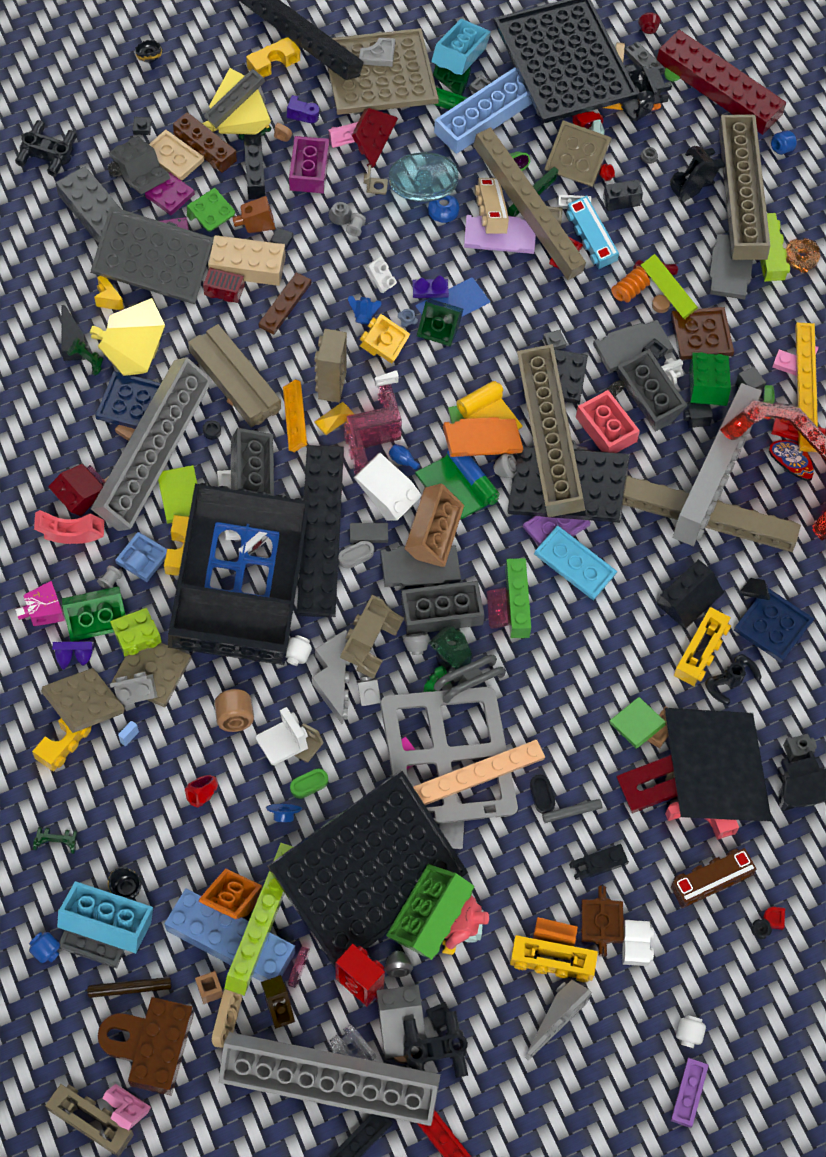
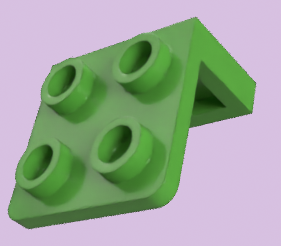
(210, 210)

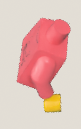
(465, 925)

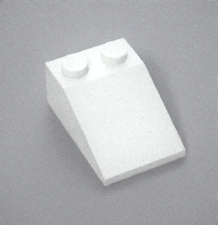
(387, 487)

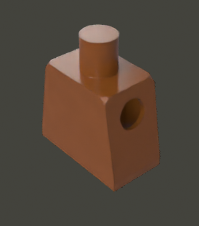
(255, 216)

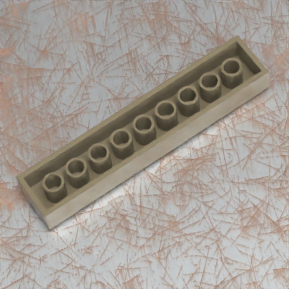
(744, 188)
(550, 431)

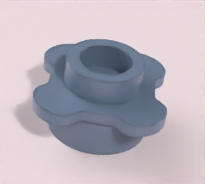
(407, 313)

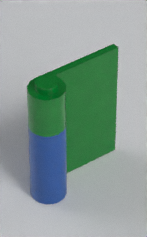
(463, 480)

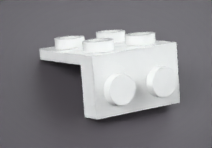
(283, 739)

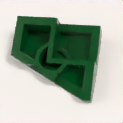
(454, 82)

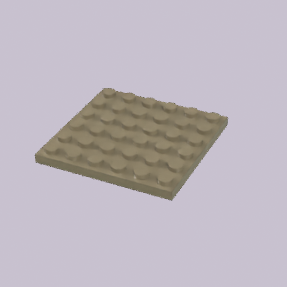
(386, 87)

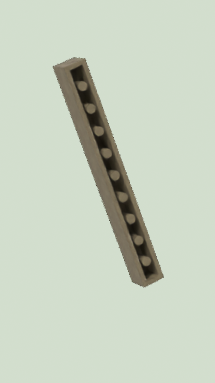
(529, 204)
(724, 519)

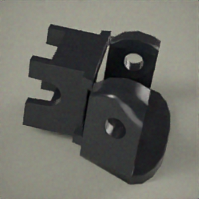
(648, 91)
(701, 171)
(802, 783)

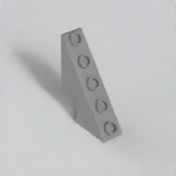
(332, 679)

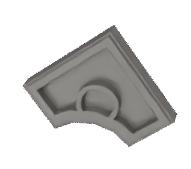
(380, 53)

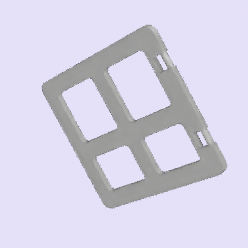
(443, 755)

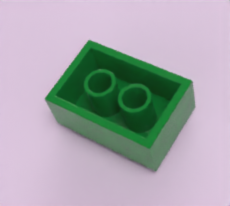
(709, 379)

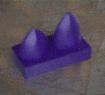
(430, 288)
(64, 652)

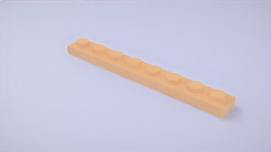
(479, 772)

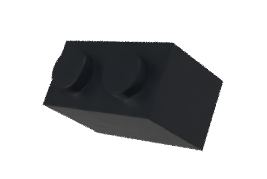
(623, 195)

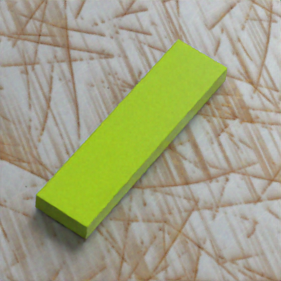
(669, 286)

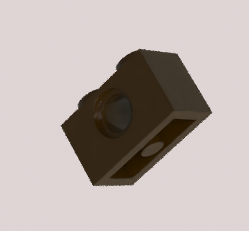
(278, 1001)

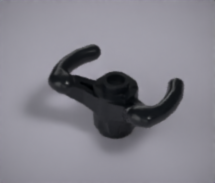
(732, 676)

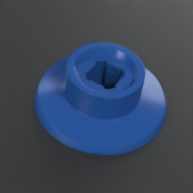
(283, 812)

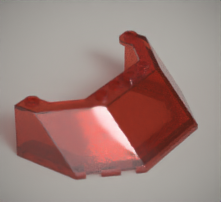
(757, 410)

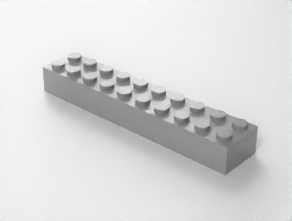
(151, 444)
(713, 475)
(329, 1078)

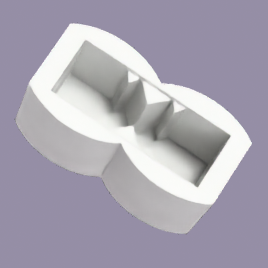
(636, 943)

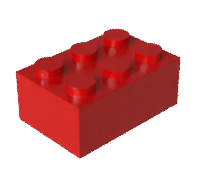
(360, 974)

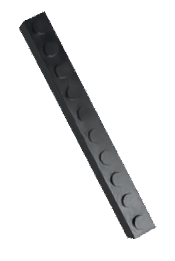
(307, 36)

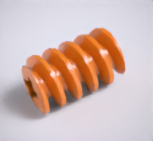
(631, 285)

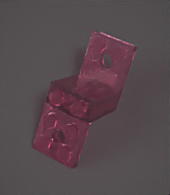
(373, 427)

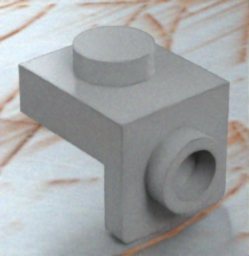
(368, 690)

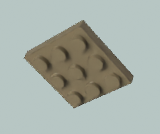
(578, 153)
(165, 665)
(82, 700)

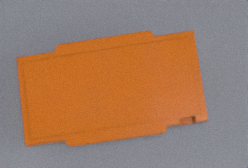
(482, 437)

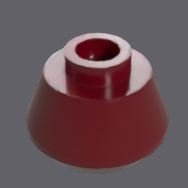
(649, 22)

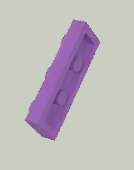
(689, 1092)

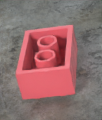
(607, 423)

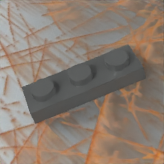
(91, 949)

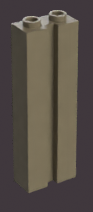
(235, 376)

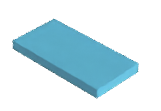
(575, 562)

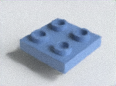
(142, 556)

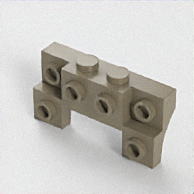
(363, 636)

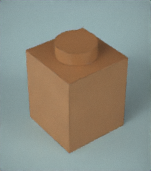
(209, 987)

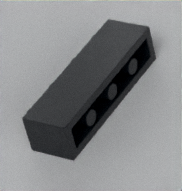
(254, 166)

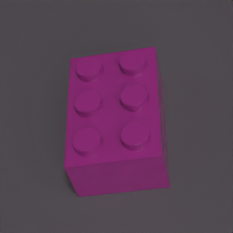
(309, 164)

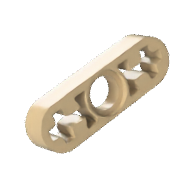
(229, 1005)

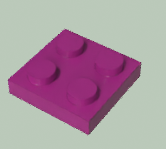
(170, 194)

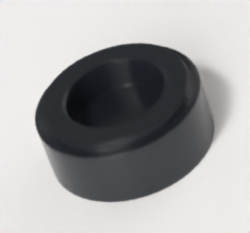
(212, 430)

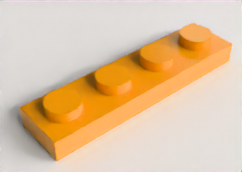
(294, 415)

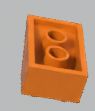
(232, 895)

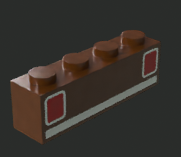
(713, 878)

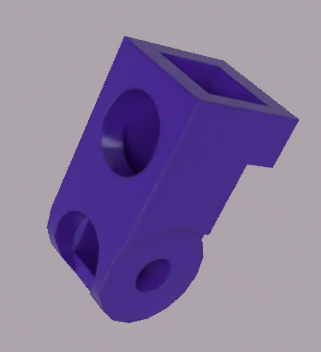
(302, 111)

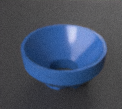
(444, 213)

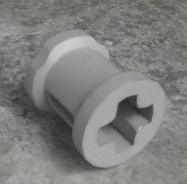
(355, 225)
(109, 577)

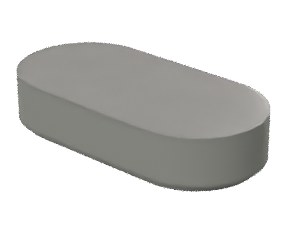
(356, 554)

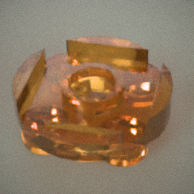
(799, 262)

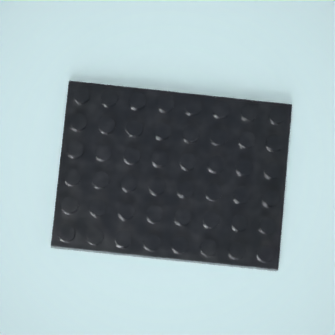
(565, 59)
(363, 866)

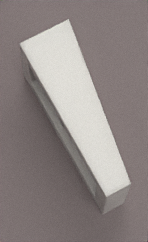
(385, 379)

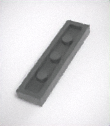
(234, 98)

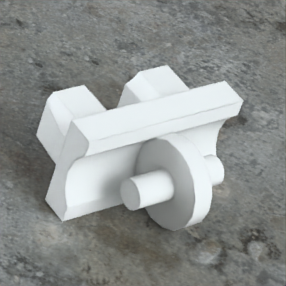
(380, 274)
(673, 369)

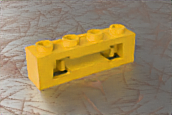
(689, 672)
(581, 969)

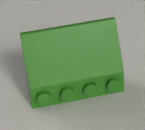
(430, 911)

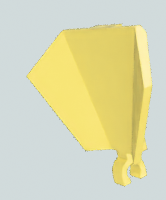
(248, 117)
(131, 337)

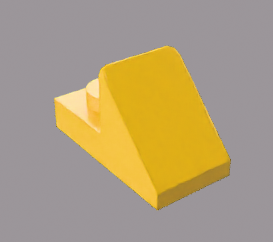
(108, 295)

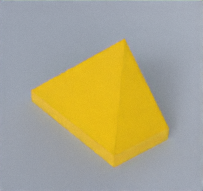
(333, 418)

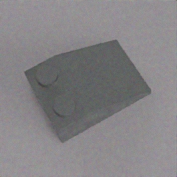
(393, 1008)

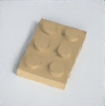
(176, 155)

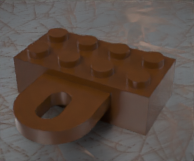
(153, 1045)

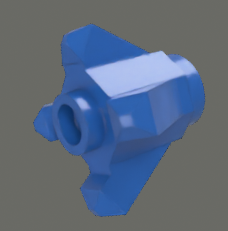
(363, 309)

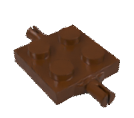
(602, 921)

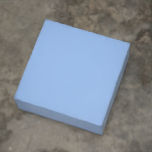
(128, 733)

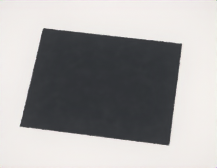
(717, 765)

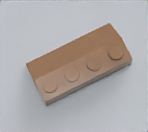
(434, 525)

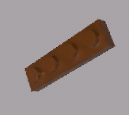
(285, 303)

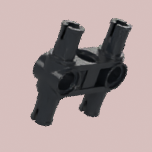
(46, 148)
(436, 1047)

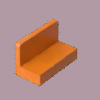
(555, 932)

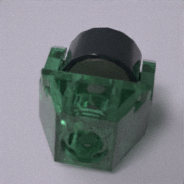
(451, 649)

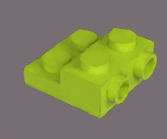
(136, 632)

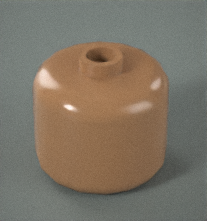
(234, 710)

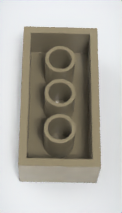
(331, 365)

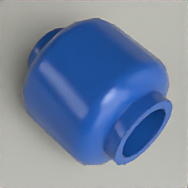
(783, 142)
(44, 947)

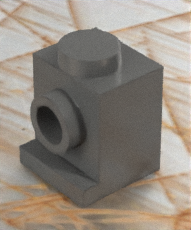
(795, 751)

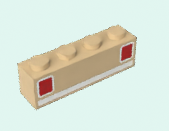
(491, 206)

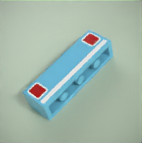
(592, 232)

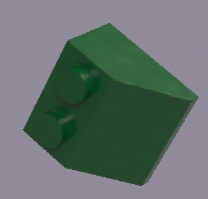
(439, 322)

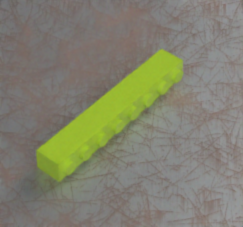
(256, 932)

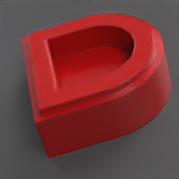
(776, 917)

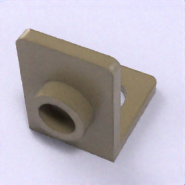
(371, 181)
(314, 742)

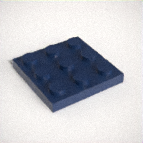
(126, 400)
(774, 625)

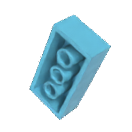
(460, 46)
(105, 917)

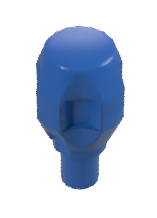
(402, 456)

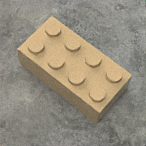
(253, 259)

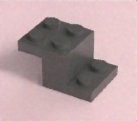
(139, 165)

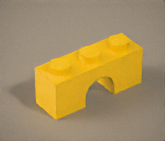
(283, 51)
(174, 557)
(54, 753)

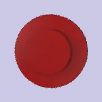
(607, 172)

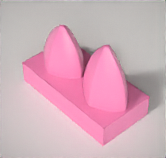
(341, 135)

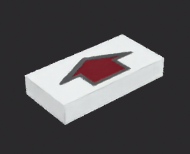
(254, 543)

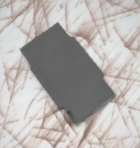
(728, 275)
(628, 343)
(403, 569)

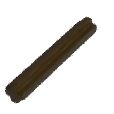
(129, 987)

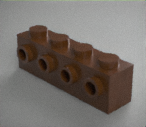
(205, 142)

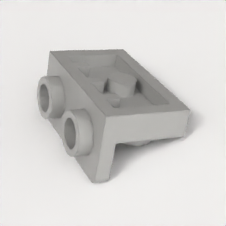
(136, 689)

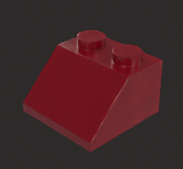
(76, 489)

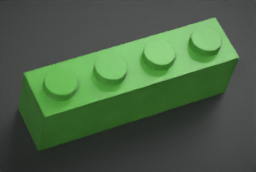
(518, 598)

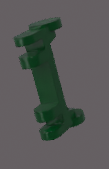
(92, 358)
(41, 838)

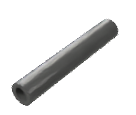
(572, 811)

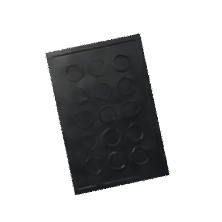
(601, 481)

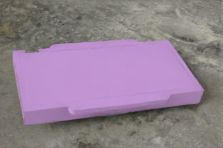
(518, 238)

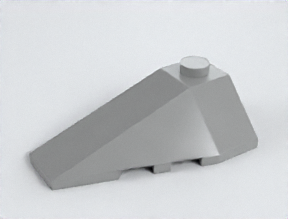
(566, 1004)

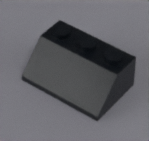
(691, 594)

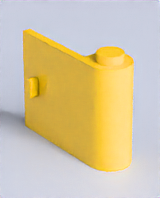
(486, 403)

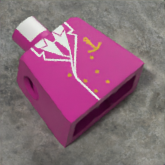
(41, 606)

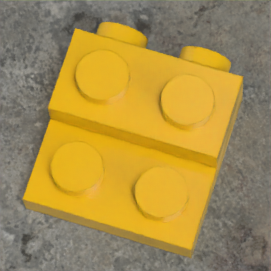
(384, 338)

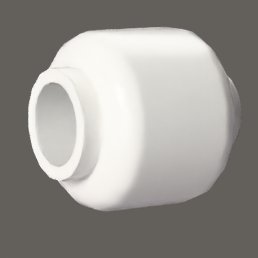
(298, 650)
(690, 1031)

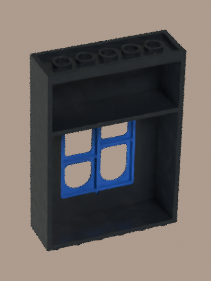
(231, 620)

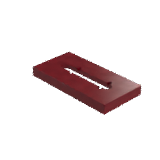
(646, 798)

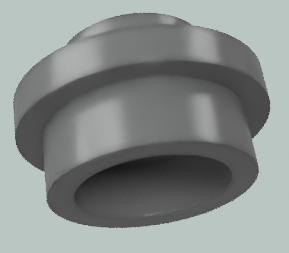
(649, 151)

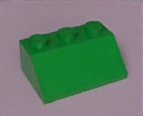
(91, 613)

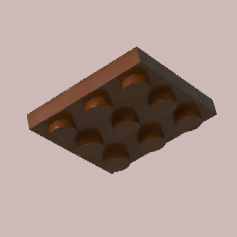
(702, 331)

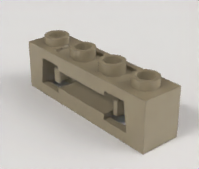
(61, 1099)

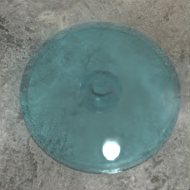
(423, 177)

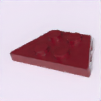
(372, 133)

